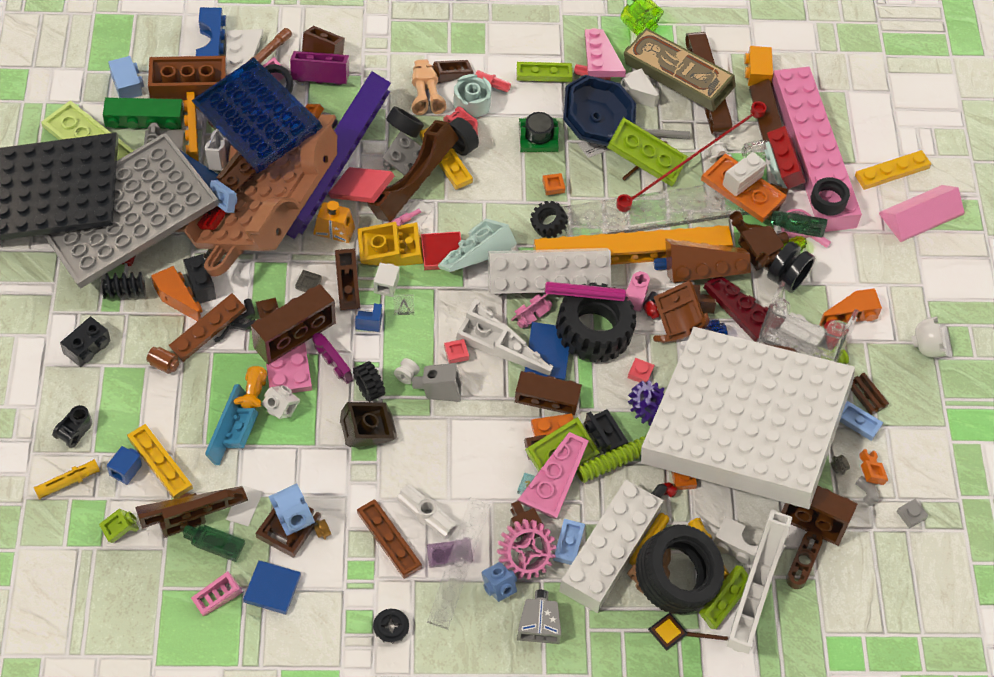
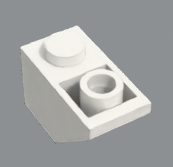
(640, 88)

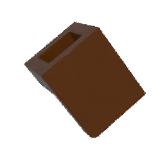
(706, 301)

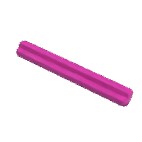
(585, 291)

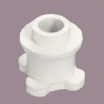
(716, 151)

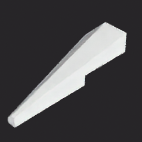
(489, 335)

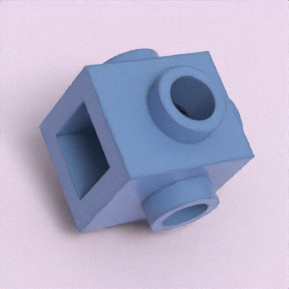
(499, 581)

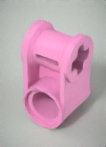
(638, 289)

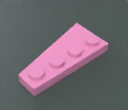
(601, 56)
(554, 479)

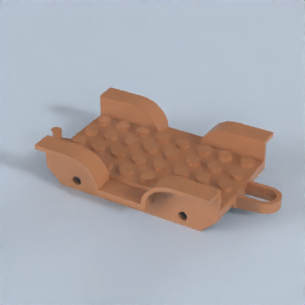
(267, 201)

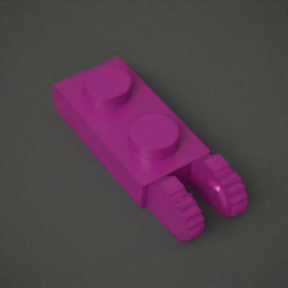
(332, 357)

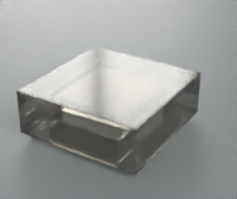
(307, 280)

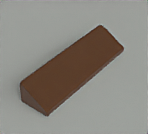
(771, 120)

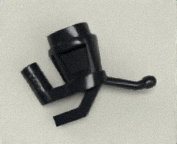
(238, 322)

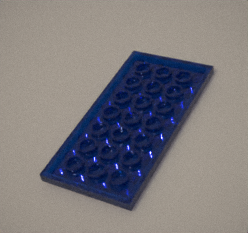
(256, 115)

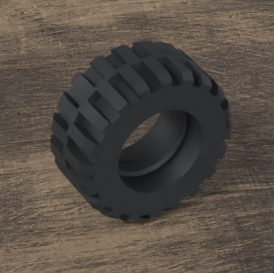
(592, 343)

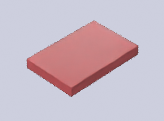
(361, 185)

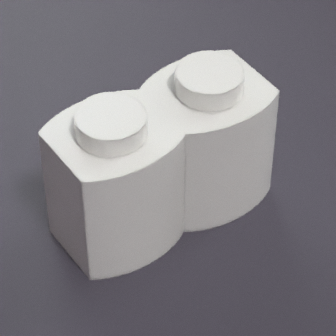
(217, 151)

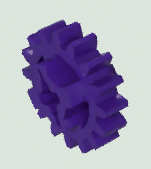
(646, 400)

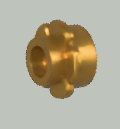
(322, 529)

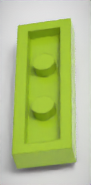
(544, 71)
(729, 594)

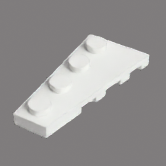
(241, 47)

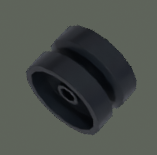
(791, 266)

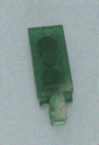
(799, 223)
(215, 541)

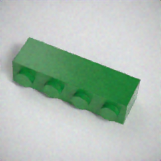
(142, 112)

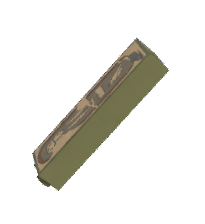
(680, 69)

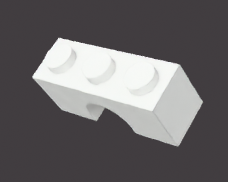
(730, 541)

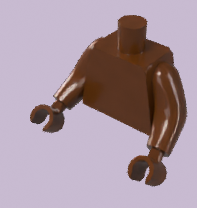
(759, 241)

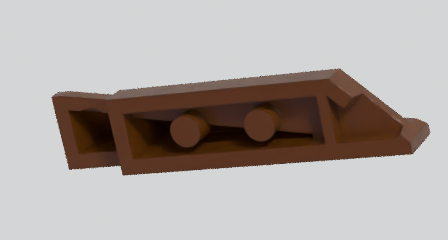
(189, 508)

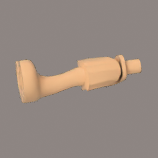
(426, 78)

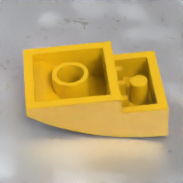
(390, 244)

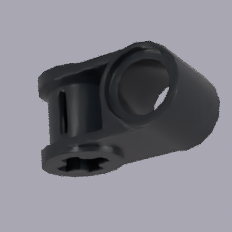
(70, 429)

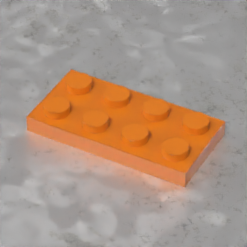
(757, 200)

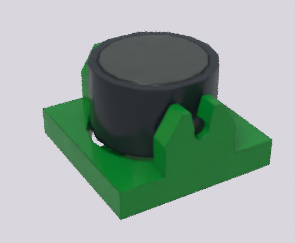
(538, 129)

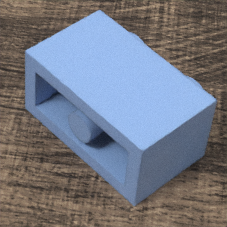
(125, 77)

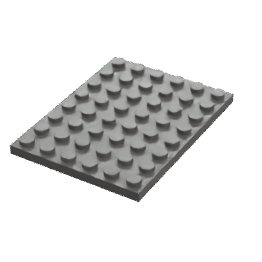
(153, 198)

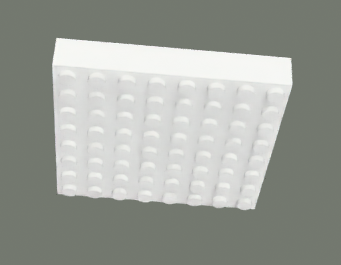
(749, 417)

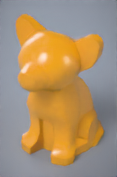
(255, 380)

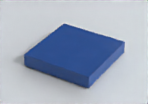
(272, 587)

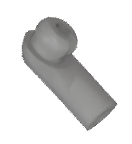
(870, 490)

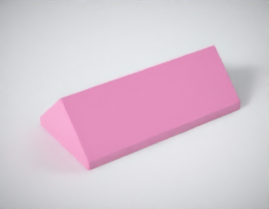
(923, 212)

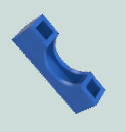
(211, 25)

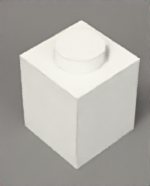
(386, 279)

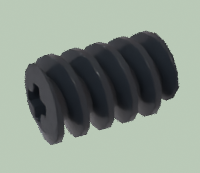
(122, 285)

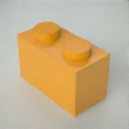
(758, 64)

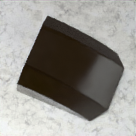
(367, 424)

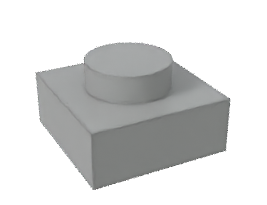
(912, 513)

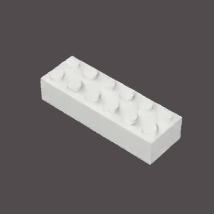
(530, 269)
(610, 546)

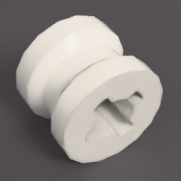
(406, 371)

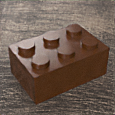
(827, 515)

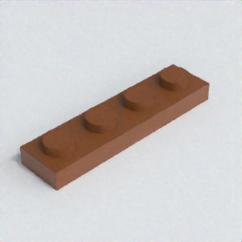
(207, 327)

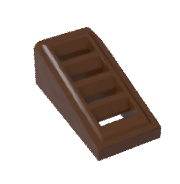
(441, 68)

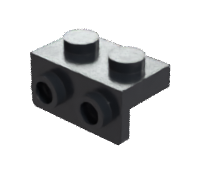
(605, 431)

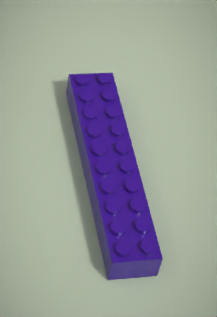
(349, 133)

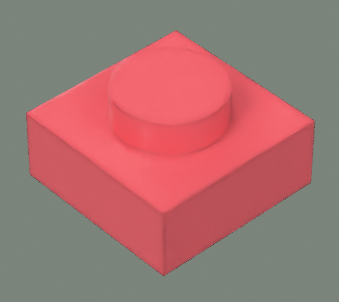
(456, 351)
(640, 370)

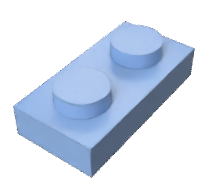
(225, 196)
(860, 421)
(569, 541)

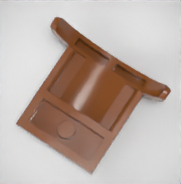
(679, 313)

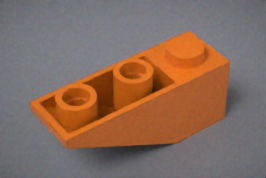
(174, 293)
(863, 300)

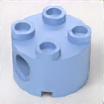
(291, 509)

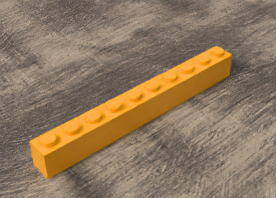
(640, 245)

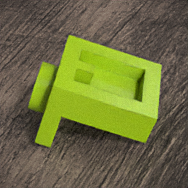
(118, 524)

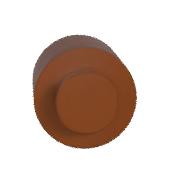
(163, 359)

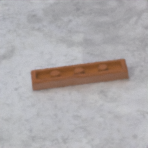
(389, 538)

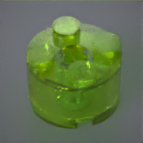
(641, 15)

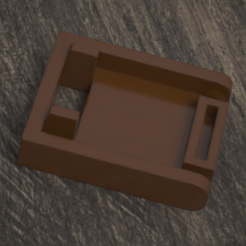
(294, 540)

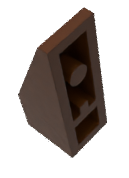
(347, 279)

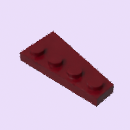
(738, 306)

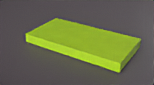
(646, 151)

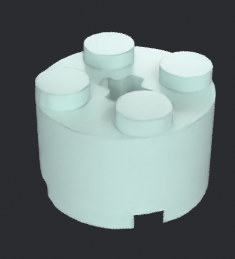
(473, 95)

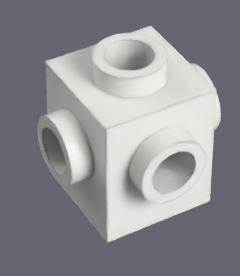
(280, 401)

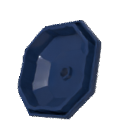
(600, 99)

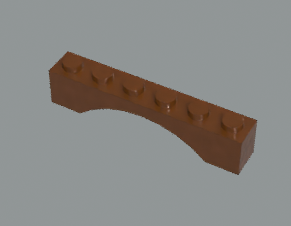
(436, 143)

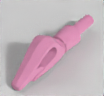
(406, 217)

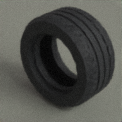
(702, 553)

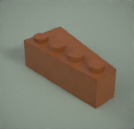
(701, 261)

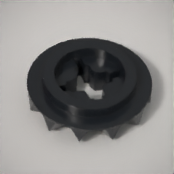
(382, 620)

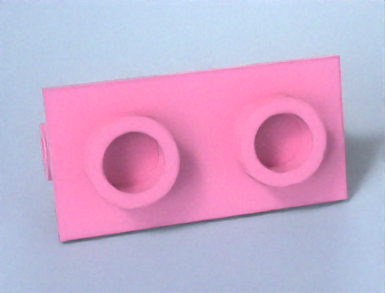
(525, 314)

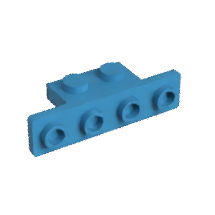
(232, 427)

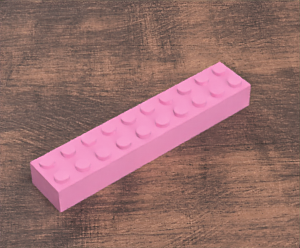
(813, 141)

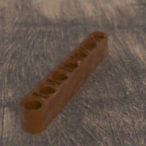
(720, 119)

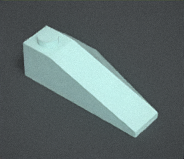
(484, 237)

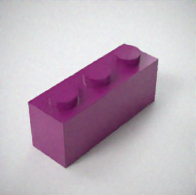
(319, 67)

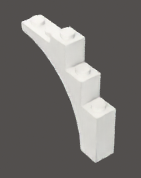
(758, 582)

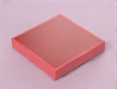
(437, 246)

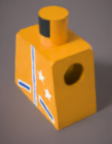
(334, 222)

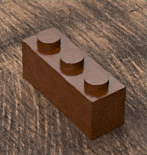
(547, 393)

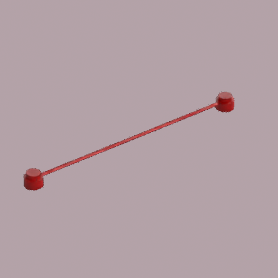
(624, 201)

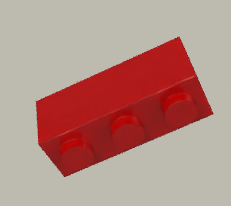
(786, 157)

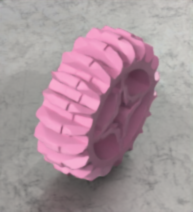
(525, 557)

